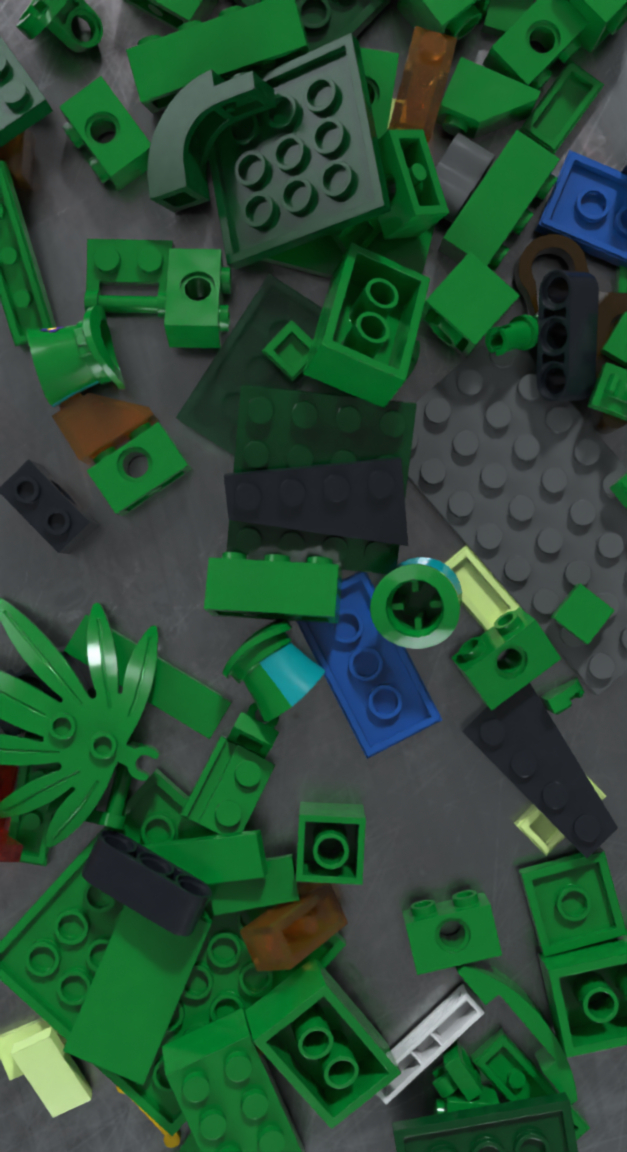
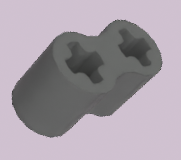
(461, 172)

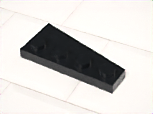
(332, 499)
(540, 764)

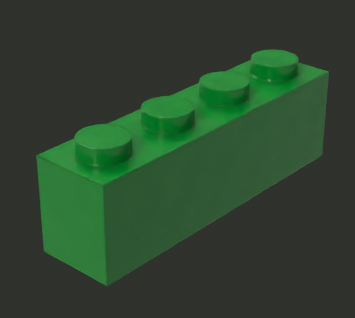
(233, 43)

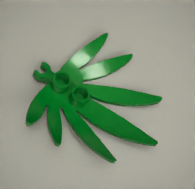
(80, 731)

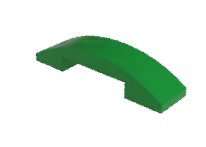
(490, 982)

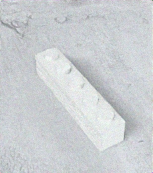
(432, 1038)

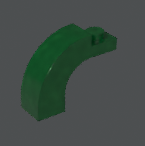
(190, 128)

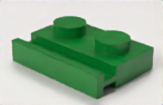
(227, 788)

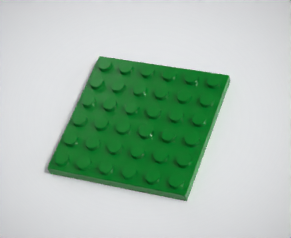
(64, 935)

